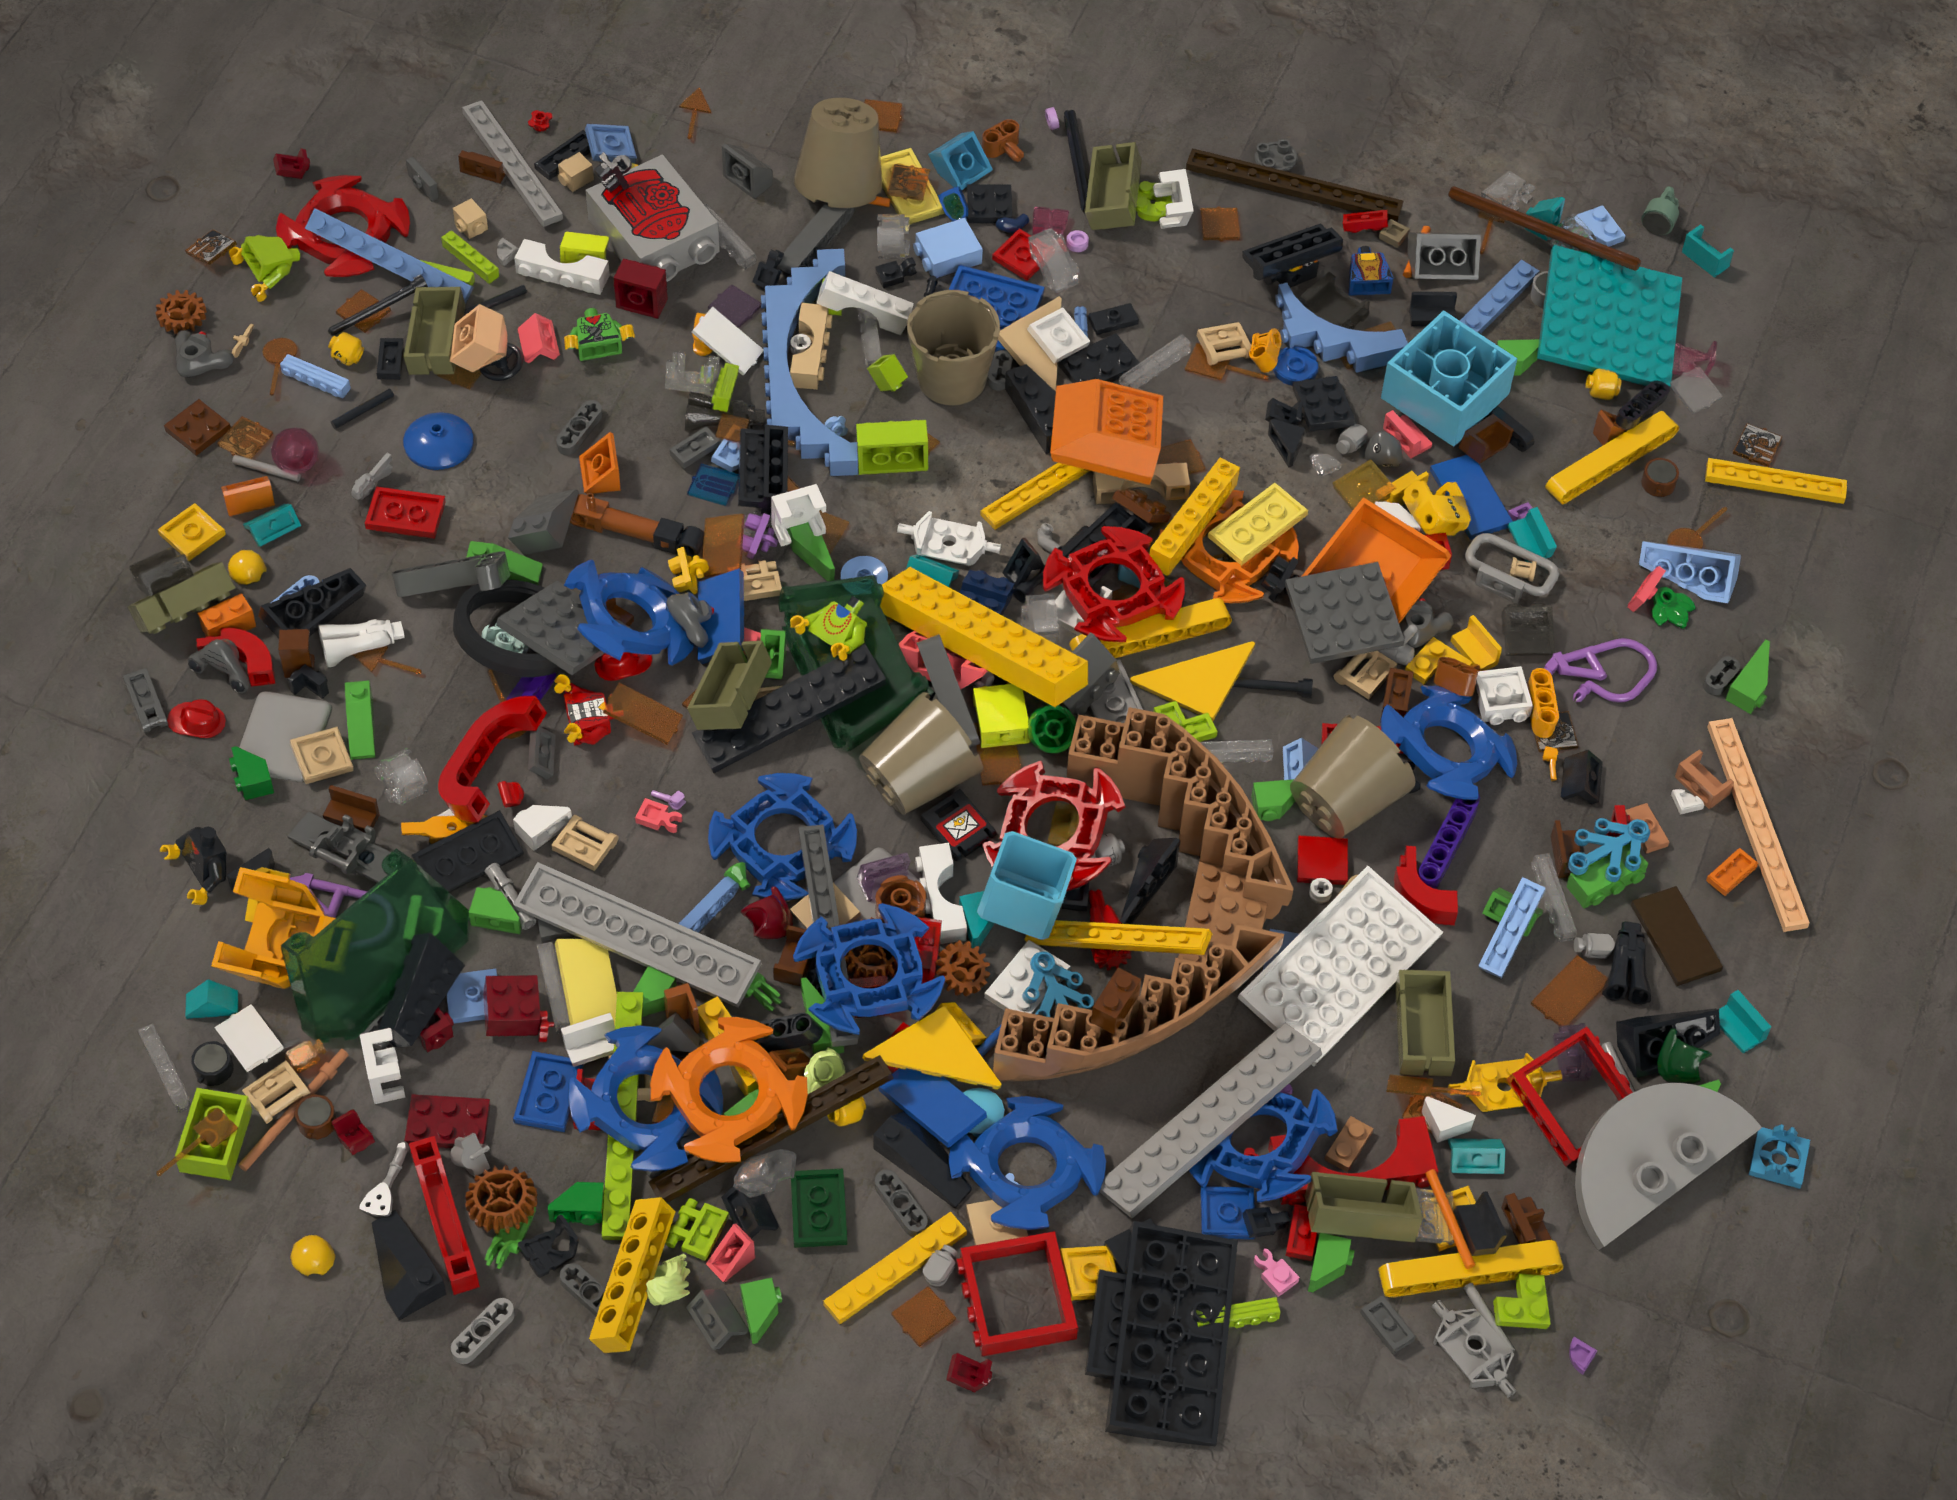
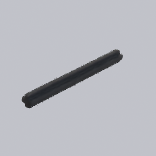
(1077, 156)

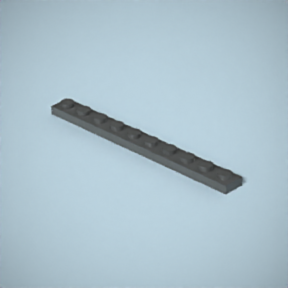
(822, 899)

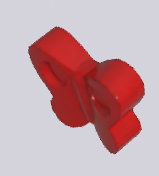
(544, 1026)

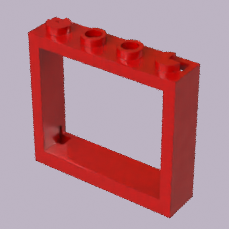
(1536, 1107)
(1026, 1338)

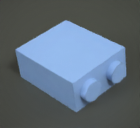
(947, 248)

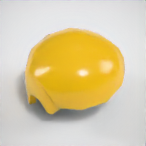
(246, 567)
(312, 1255)

